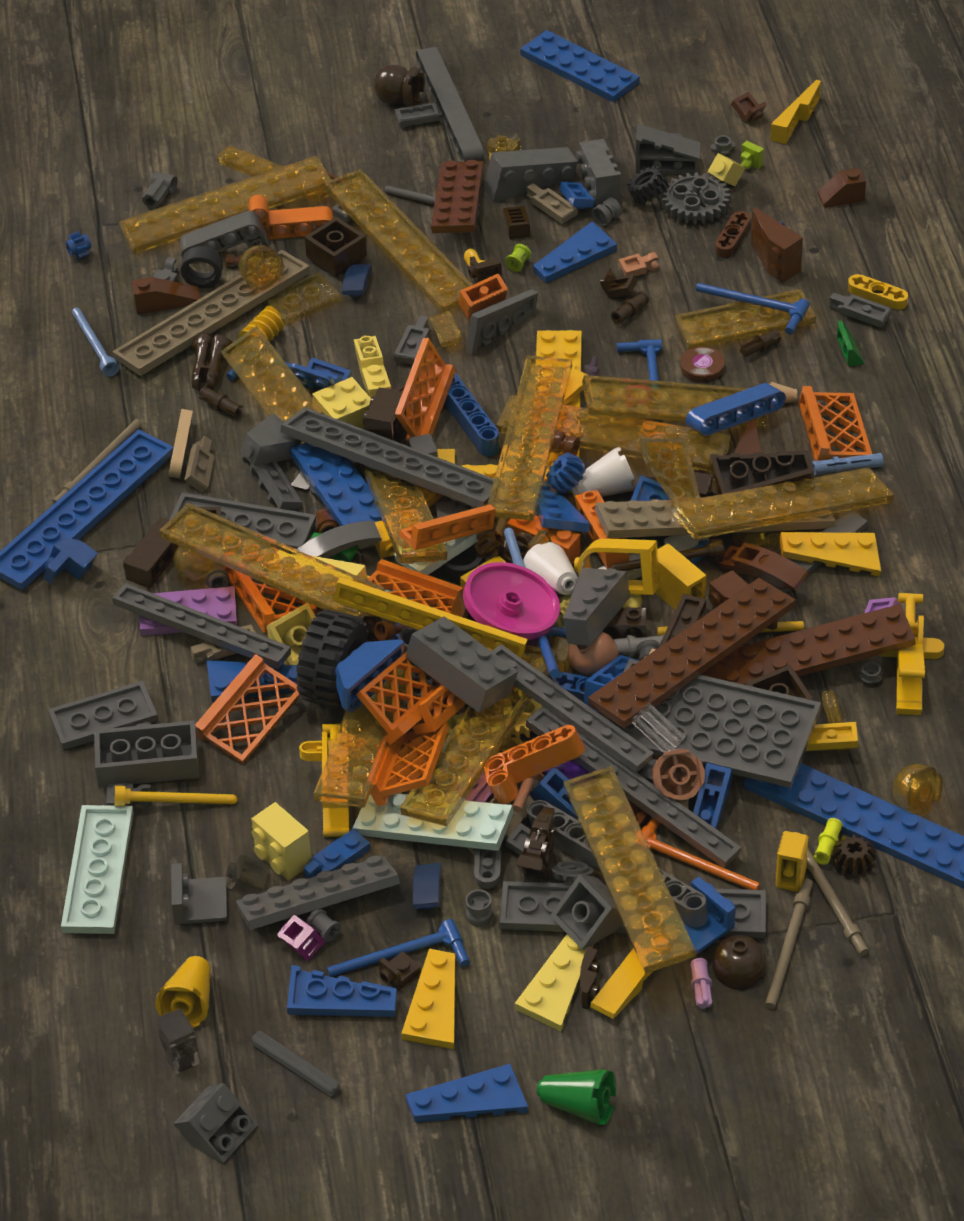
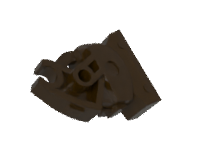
(539, 846)

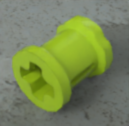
(518, 258)

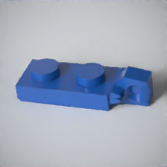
(337, 854)

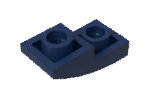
(356, 280)
(427, 886)

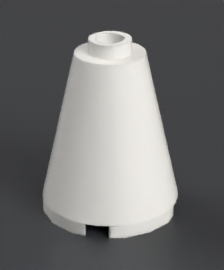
(608, 475)
(553, 565)

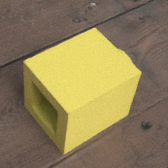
(726, 169)

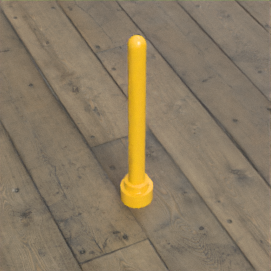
(124, 796)

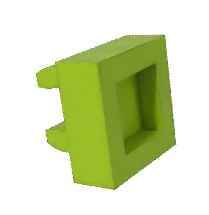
(752, 155)

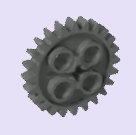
(696, 198)

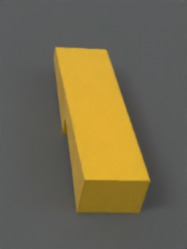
(799, 110)
(621, 987)

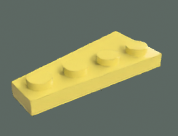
(553, 987)

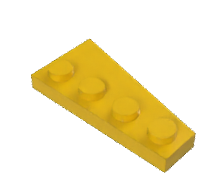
(843, 549)

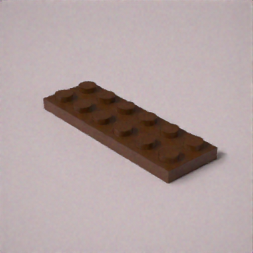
(457, 197)

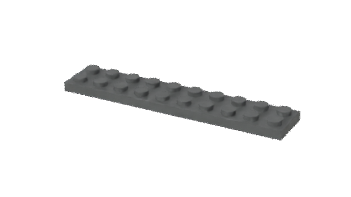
(389, 457)
(531, 904)

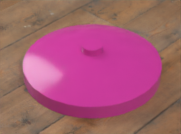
(511, 600)

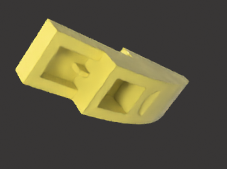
(371, 364)

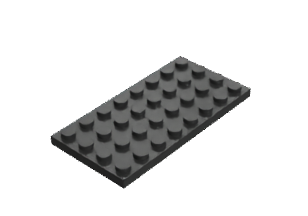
(738, 727)

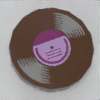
(702, 363)

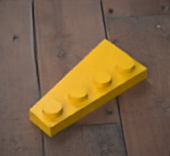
(433, 1005)

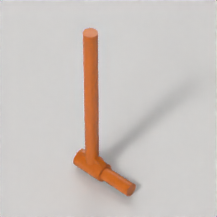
(651, 839)

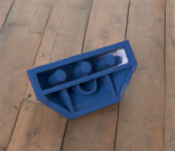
(363, 667)

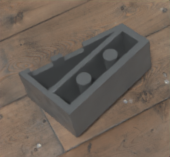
(667, 151)

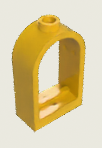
(649, 561)

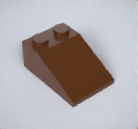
(776, 246)

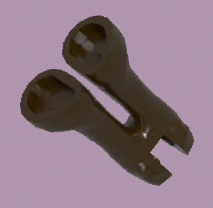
(202, 348)

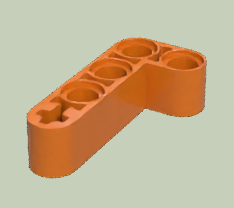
(289, 222)
(531, 759)

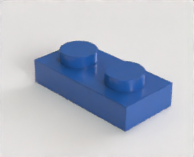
(576, 195)

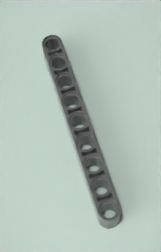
(449, 105)
(571, 839)

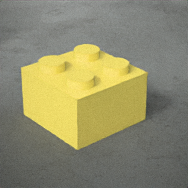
(344, 402)
(281, 841)

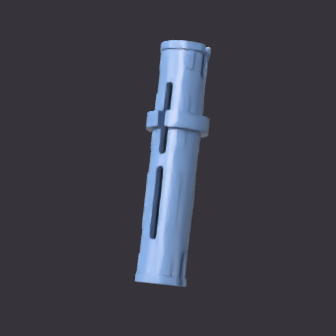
(839, 465)

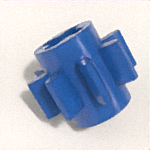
(78, 245)

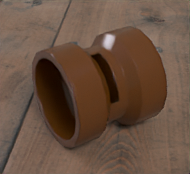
(564, 443)

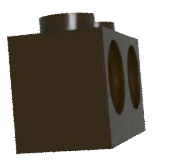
(627, 622)

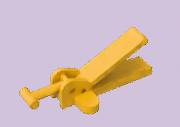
(911, 660)
(334, 815)

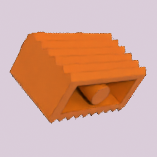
(482, 295)

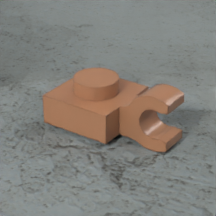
(638, 265)

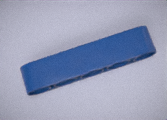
(735, 409)
(472, 418)

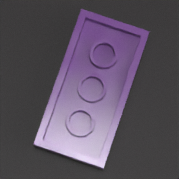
(211, 601)

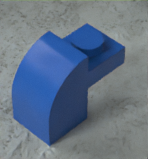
(69, 555)

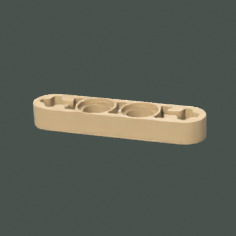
(180, 443)

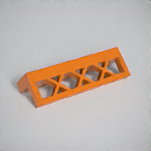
(449, 527)
(440, 713)

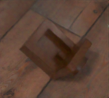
(748, 107)

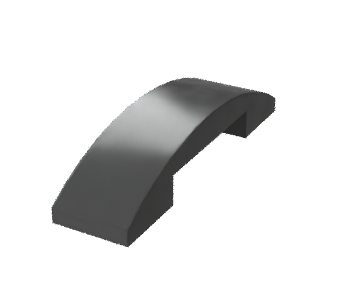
(341, 538)

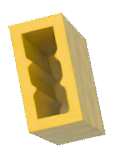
(678, 577)

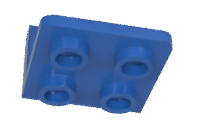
(315, 379)
(720, 919)

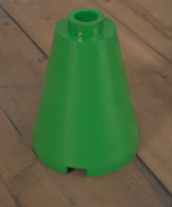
(580, 1094)

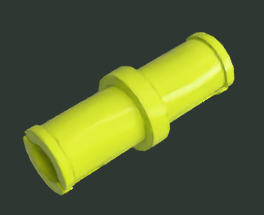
(827, 840)

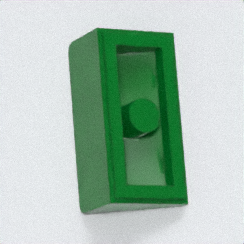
(848, 345)

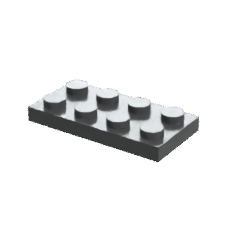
(111, 709)

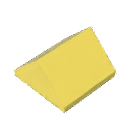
(291, 630)

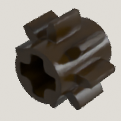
(489, 544)

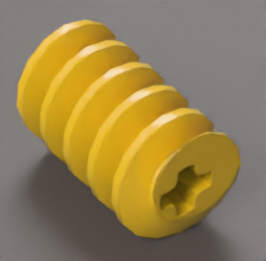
(268, 321)

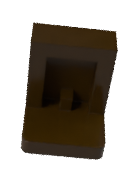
(617, 286)

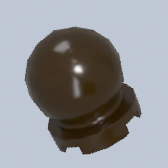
(398, 85)

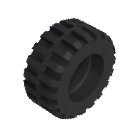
(326, 644)

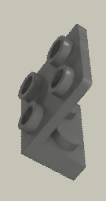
(197, 899)

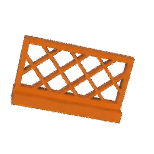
(433, 391)
(817, 426)
(414, 584)
(259, 606)
(229, 701)
(409, 717)
(395, 759)

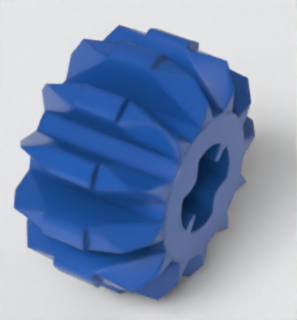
(565, 472)

